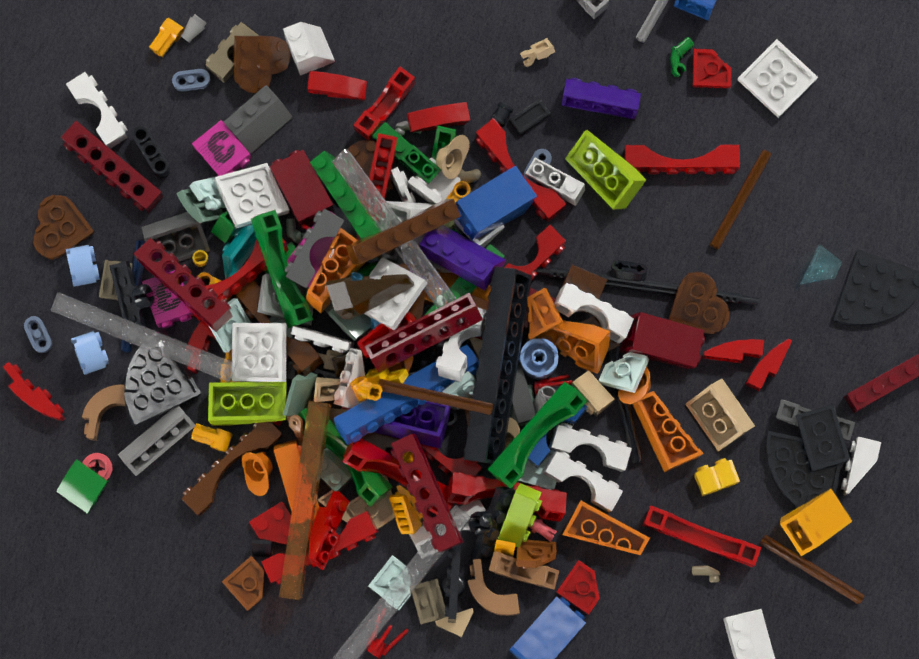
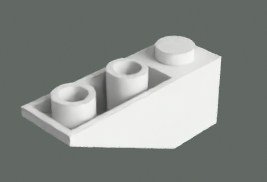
(552, 178)
(353, 368)
(863, 457)

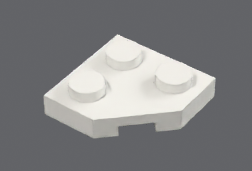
(400, 182)

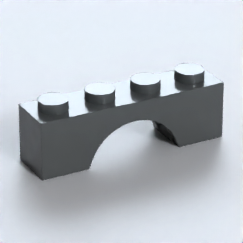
(326, 225)

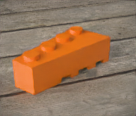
(333, 267)
(665, 434)
(288, 461)
(599, 528)

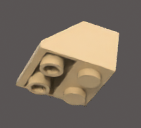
(596, 395)

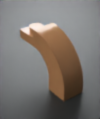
(98, 405)
(506, 566)
(490, 601)

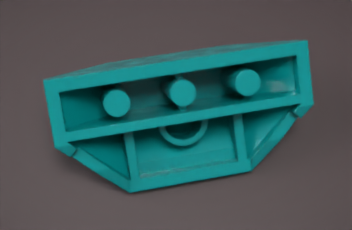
(239, 250)

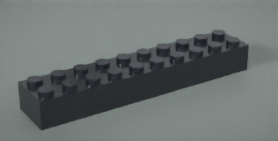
(498, 364)

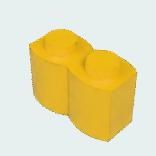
(716, 477)

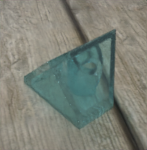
(821, 266)

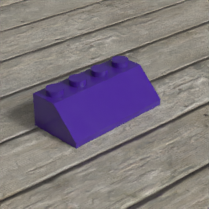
(601, 99)
(460, 256)
(425, 420)

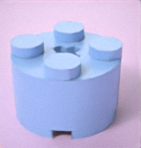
(81, 265)
(539, 347)
(89, 352)

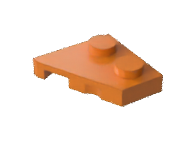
(542, 313)

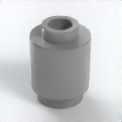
(542, 397)

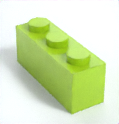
(520, 515)

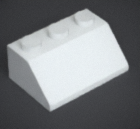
(749, 636)

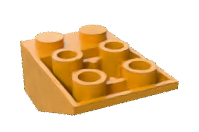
(815, 522)

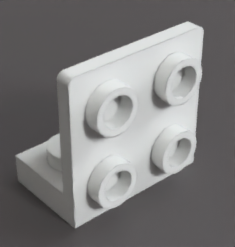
(436, 190)

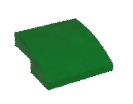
(82, 486)

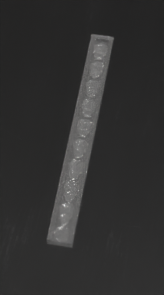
(386, 218)
(143, 337)
(397, 593)

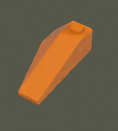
(581, 342)

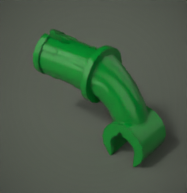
(677, 54)

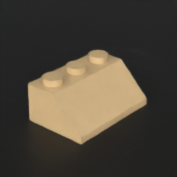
(720, 414)

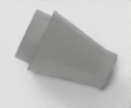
(193, 28)

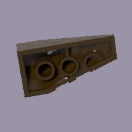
(361, 296)

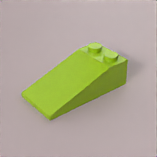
(605, 171)
(246, 402)

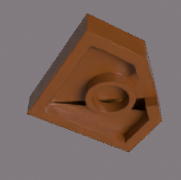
(535, 553)
(247, 583)

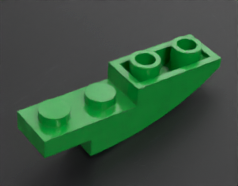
(410, 156)

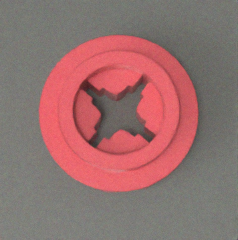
(104, 462)

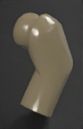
(469, 176)
(706, 570)

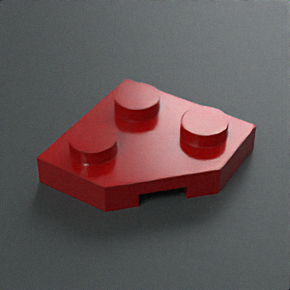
(710, 70)
(273, 524)
(580, 587)

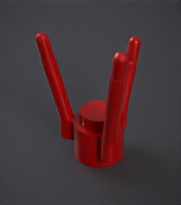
(547, 382)
(377, 646)

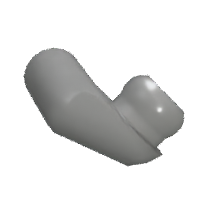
(402, 127)

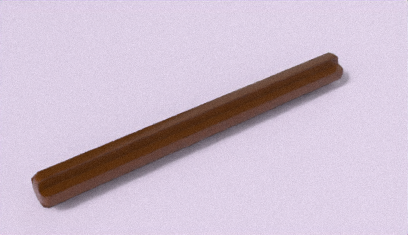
(740, 199)
(436, 397)
(812, 569)

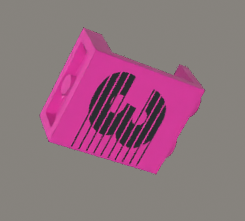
(222, 150)
(166, 306)

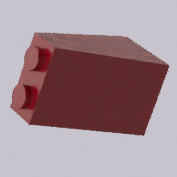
(301, 187)
(664, 341)

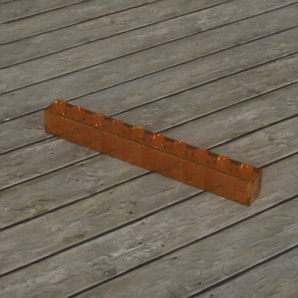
(305, 500)

